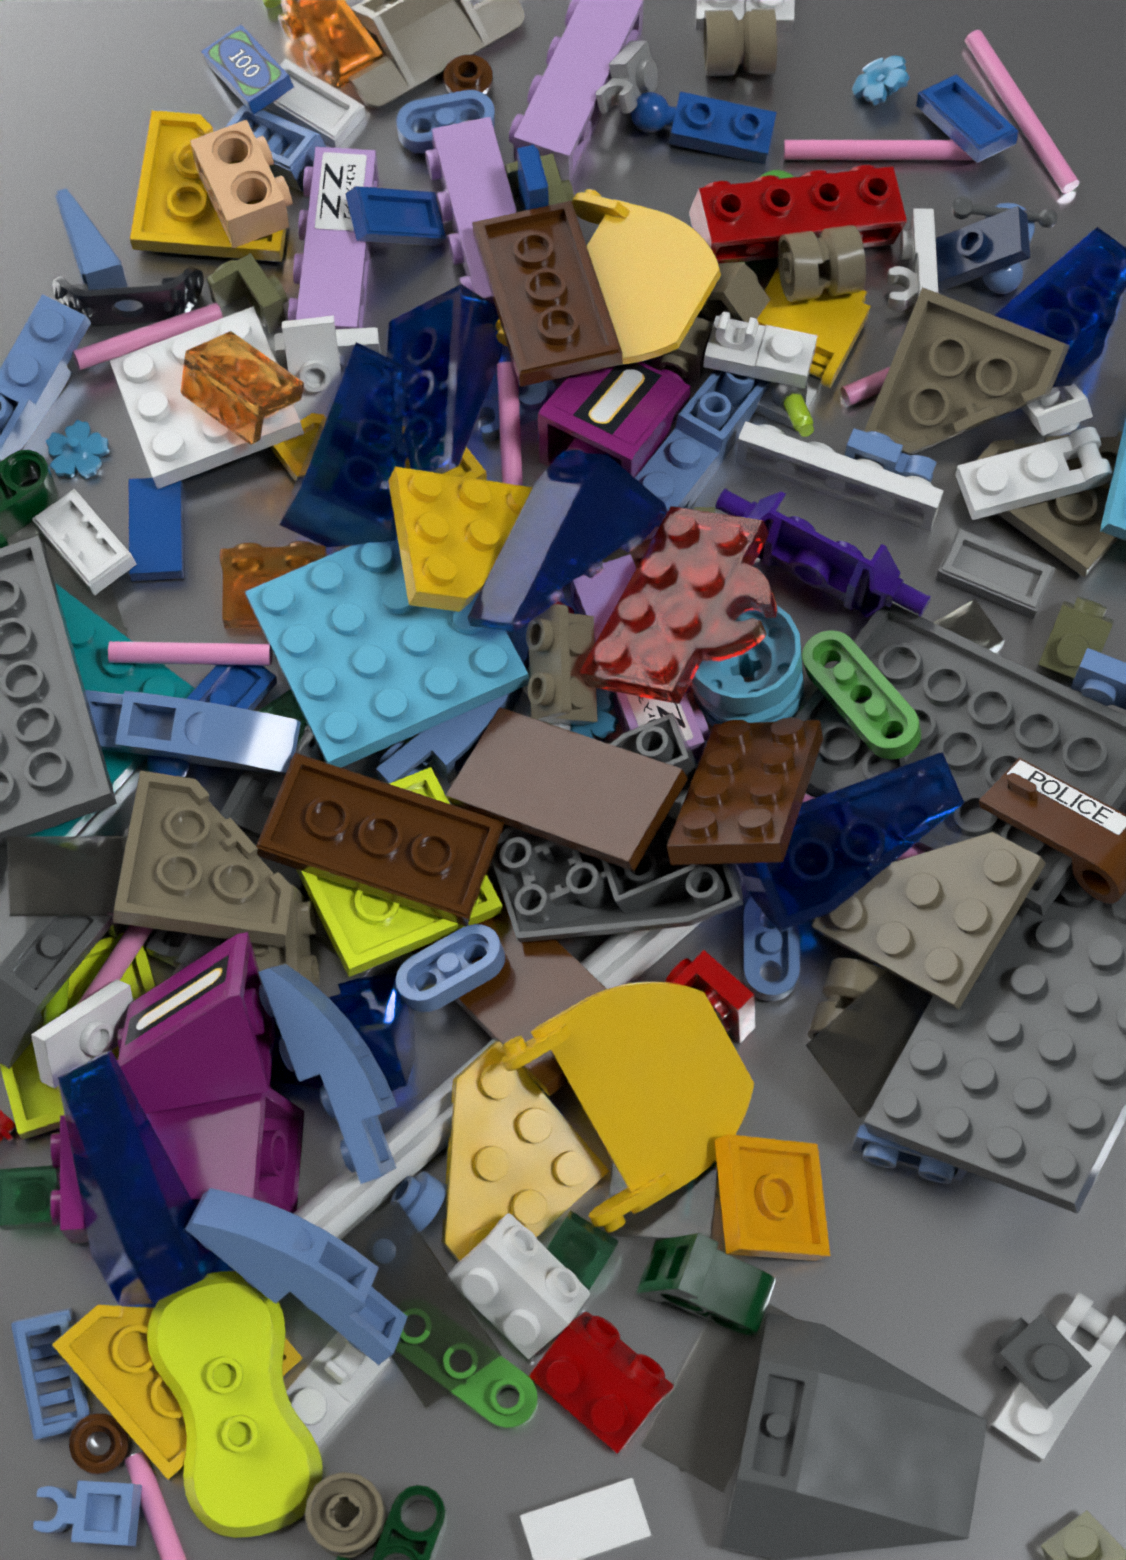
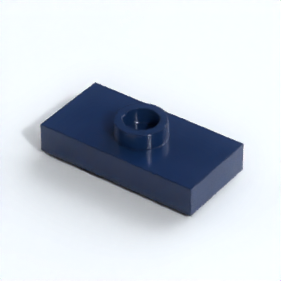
(982, 248)

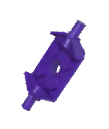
(823, 563)

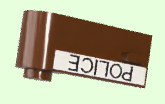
(1067, 822)

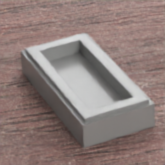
(995, 573)

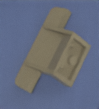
(424, 38)

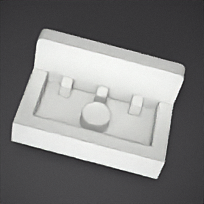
(519, 1286)

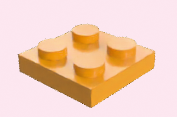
(771, 1198)

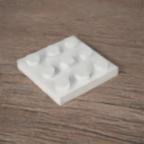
(170, 428)

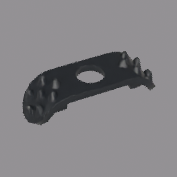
(159, 302)

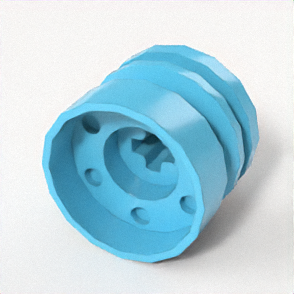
(774, 672)

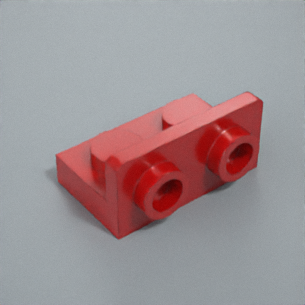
(727, 995)

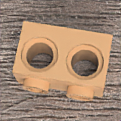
(237, 184)

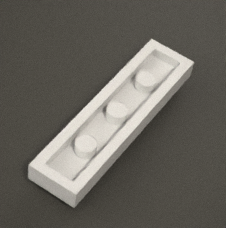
(839, 476)

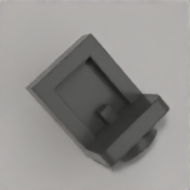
(1041, 1358)

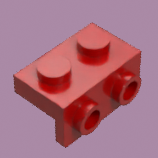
(601, 1380)

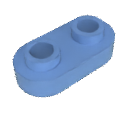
(439, 112)
(765, 949)
(450, 968)

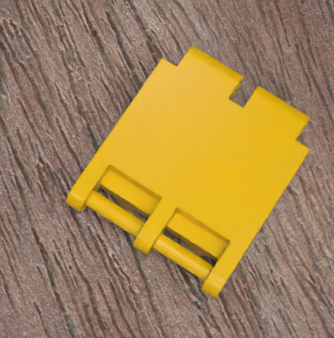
(832, 318)

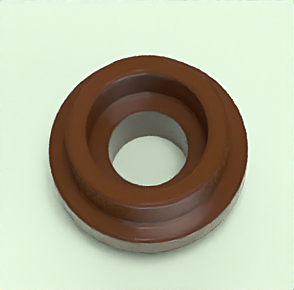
(465, 65)
(80, 1449)

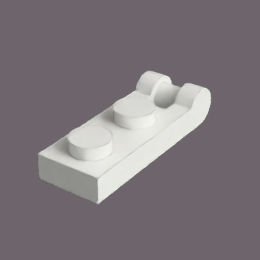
(1033, 474)
(1024, 1418)

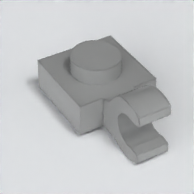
(632, 74)

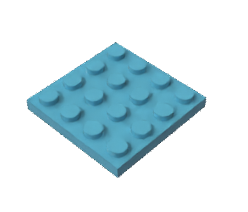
(368, 660)

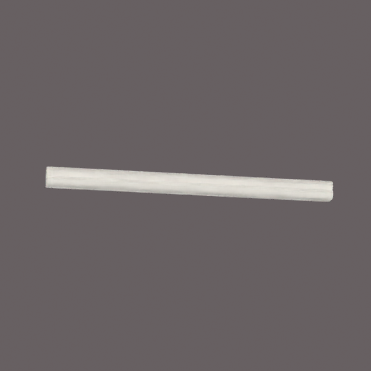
(428, 1125)

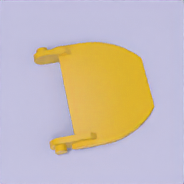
(649, 272)
(652, 1082)

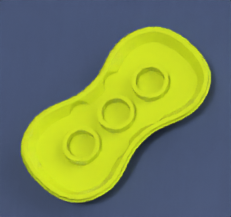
(245, 1445)

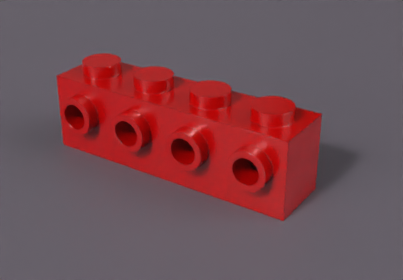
(748, 218)

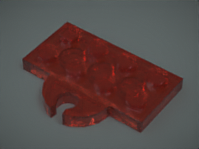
(684, 606)

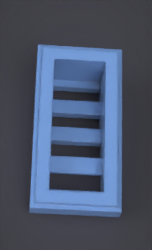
(301, 142)
(94, 257)
(26, 1354)

